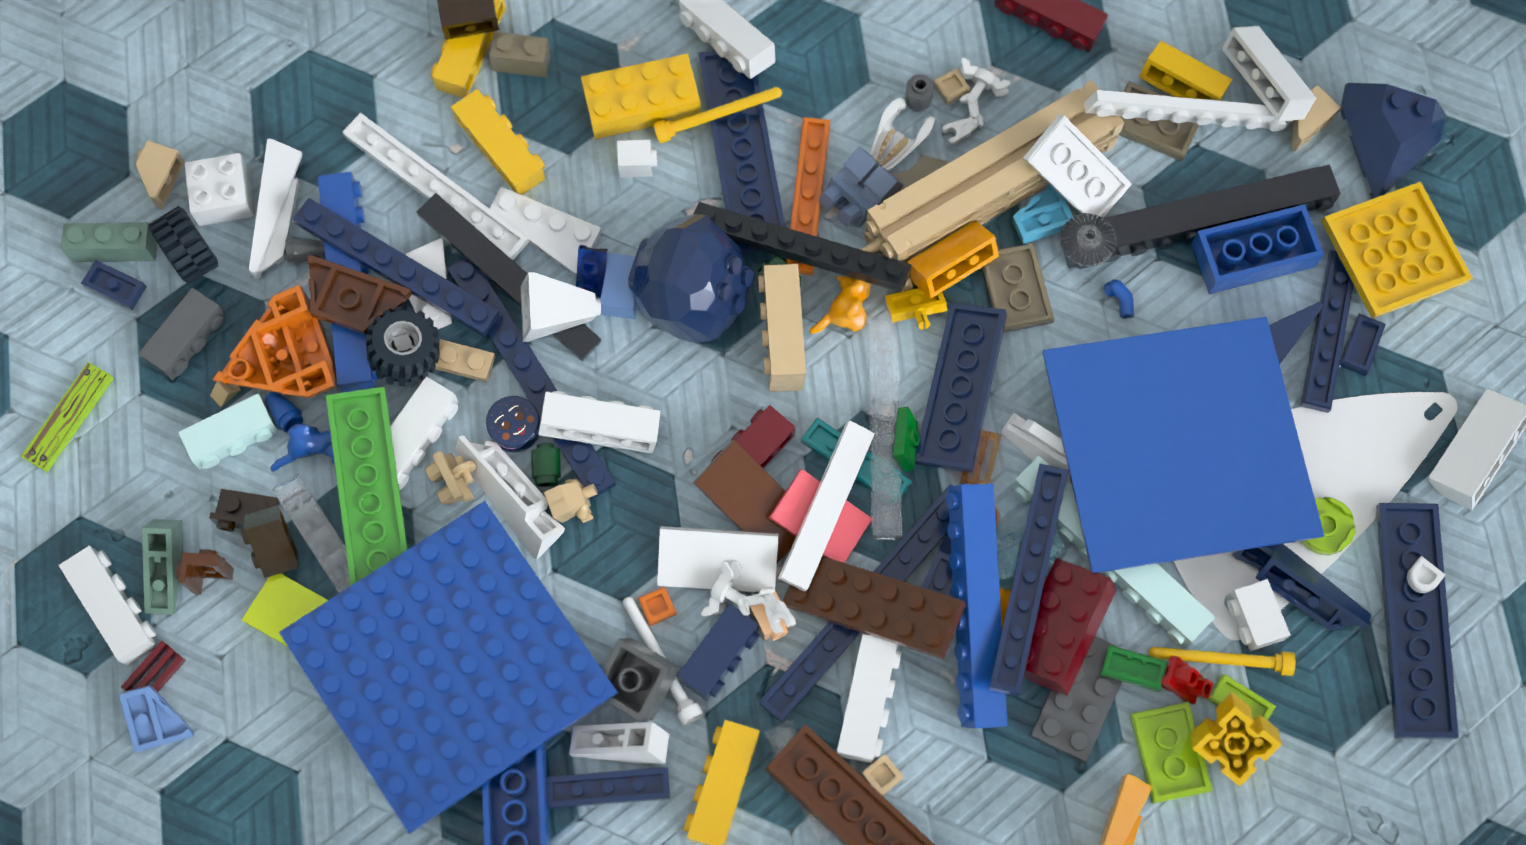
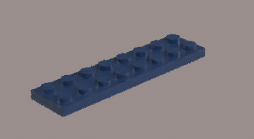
(741, 144)
(1416, 624)

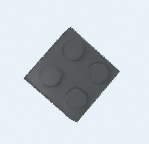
(639, 678)

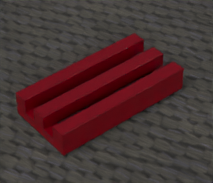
(148, 662)

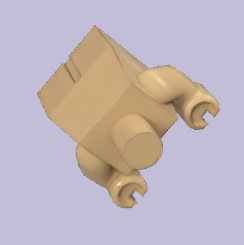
(571, 500)

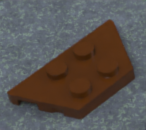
(350, 296)

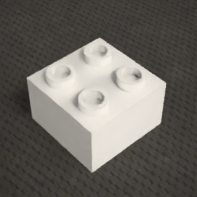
(219, 189)

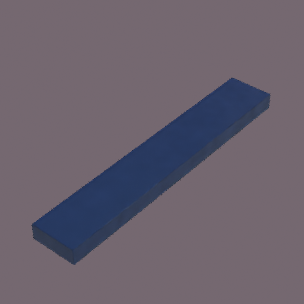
(1328, 336)

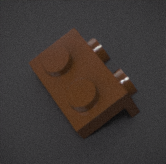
(202, 565)

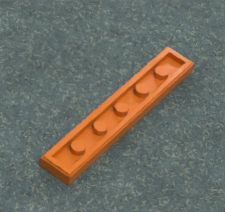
(809, 181)

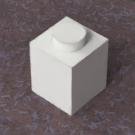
(636, 158)

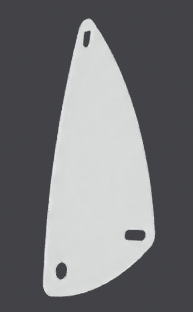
(1353, 454)

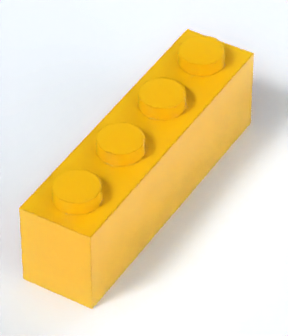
(462, 60)
(498, 142)
(723, 784)

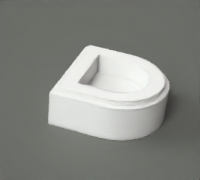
(1424, 576)

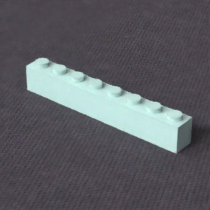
(1147, 585)

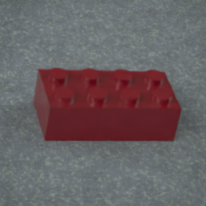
(1066, 624)

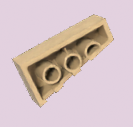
(783, 326)

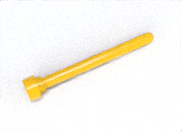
(666, 130)
(1282, 663)

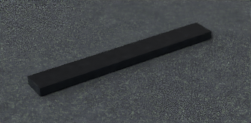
(495, 265)

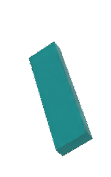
(823, 440)

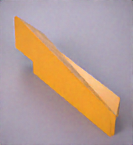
(1124, 814)

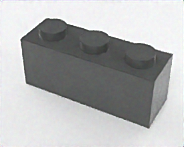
(183, 334)

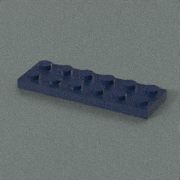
(960, 387)

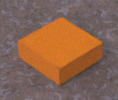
(657, 606)

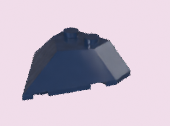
(1389, 130)

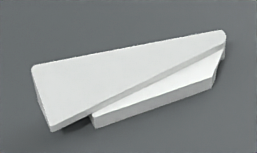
(1036, 441)

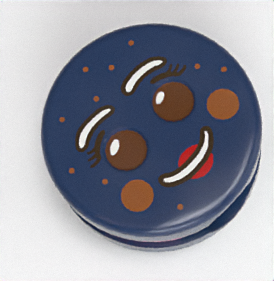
(513, 424)

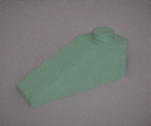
(161, 553)

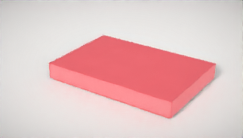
(793, 508)

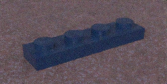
(607, 788)

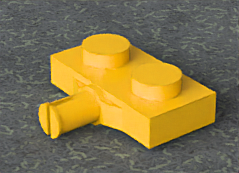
(914, 305)

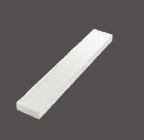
(826, 506)

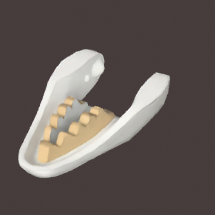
(890, 145)

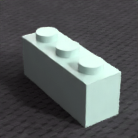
(228, 432)

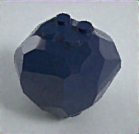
(690, 279)

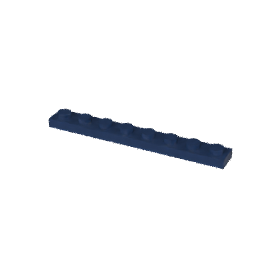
(396, 267)
(1028, 580)

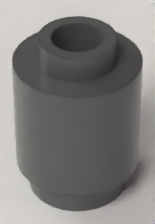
(919, 92)

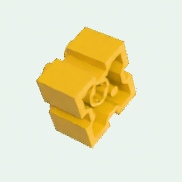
(1235, 739)

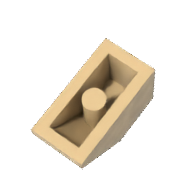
(1319, 116)
(159, 170)

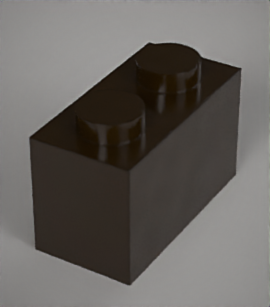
(467, 17)
(271, 541)

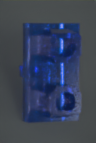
(591, 269)

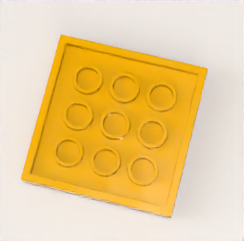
(1396, 249)

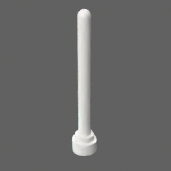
(688, 710)

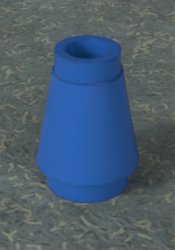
(283, 411)

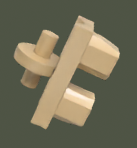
(456, 475)

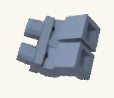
(849, 194)

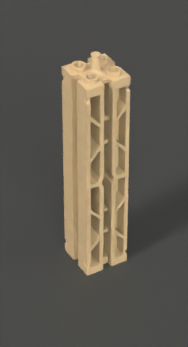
(979, 181)

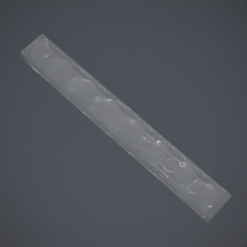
(883, 407)

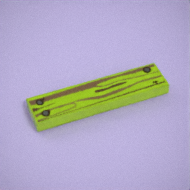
(67, 417)

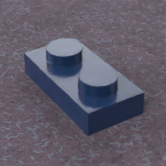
(113, 285)

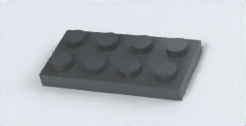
(1076, 720)

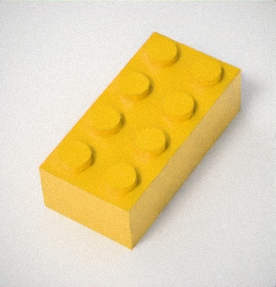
(640, 95)

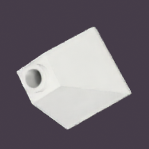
(554, 306)

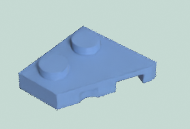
(151, 719)

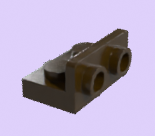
(235, 504)

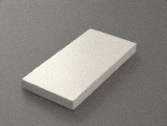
(1077, 169)
(695, 558)

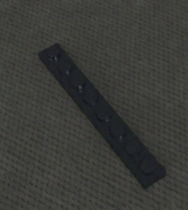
(809, 248)

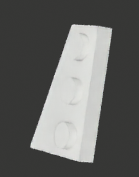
(433, 258)

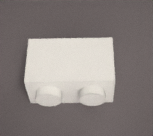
(1257, 615)

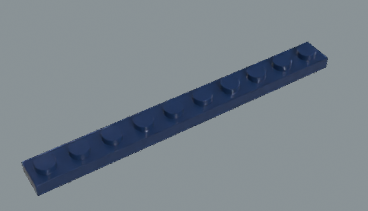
(530, 374)
(834, 638)

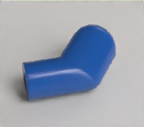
(1123, 294)

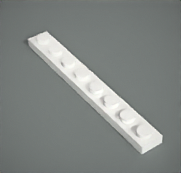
(1182, 110)
(428, 181)

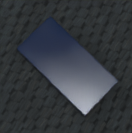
(1362, 344)

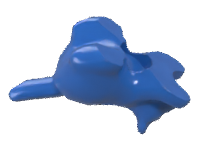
(303, 443)

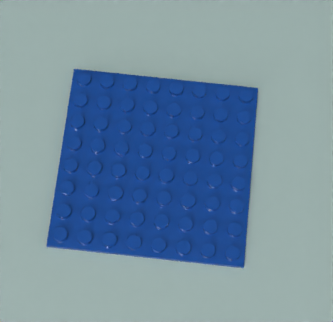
(1181, 445)
(447, 665)

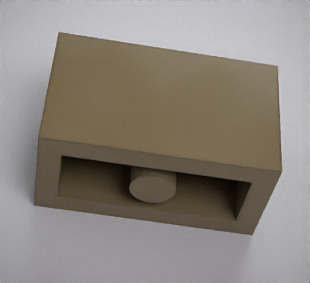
(520, 54)

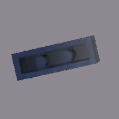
(719, 653)

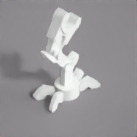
(983, 80)
(724, 590)

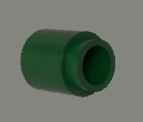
(546, 465)

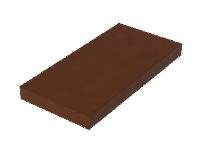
(744, 493)

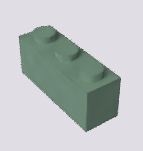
(108, 242)

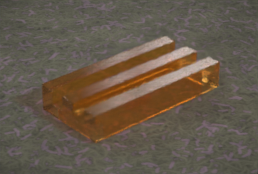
(986, 435)

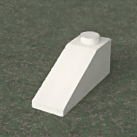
(620, 742)

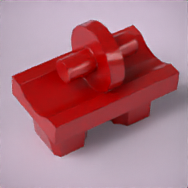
(1185, 681)

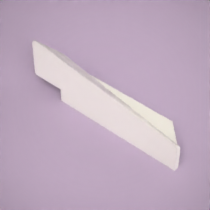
(275, 207)
(512, 495)

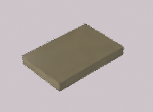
(1160, 135)
(1018, 286)

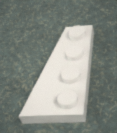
(547, 227)

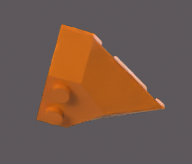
(283, 350)

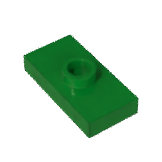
(906, 438)
(1134, 668)

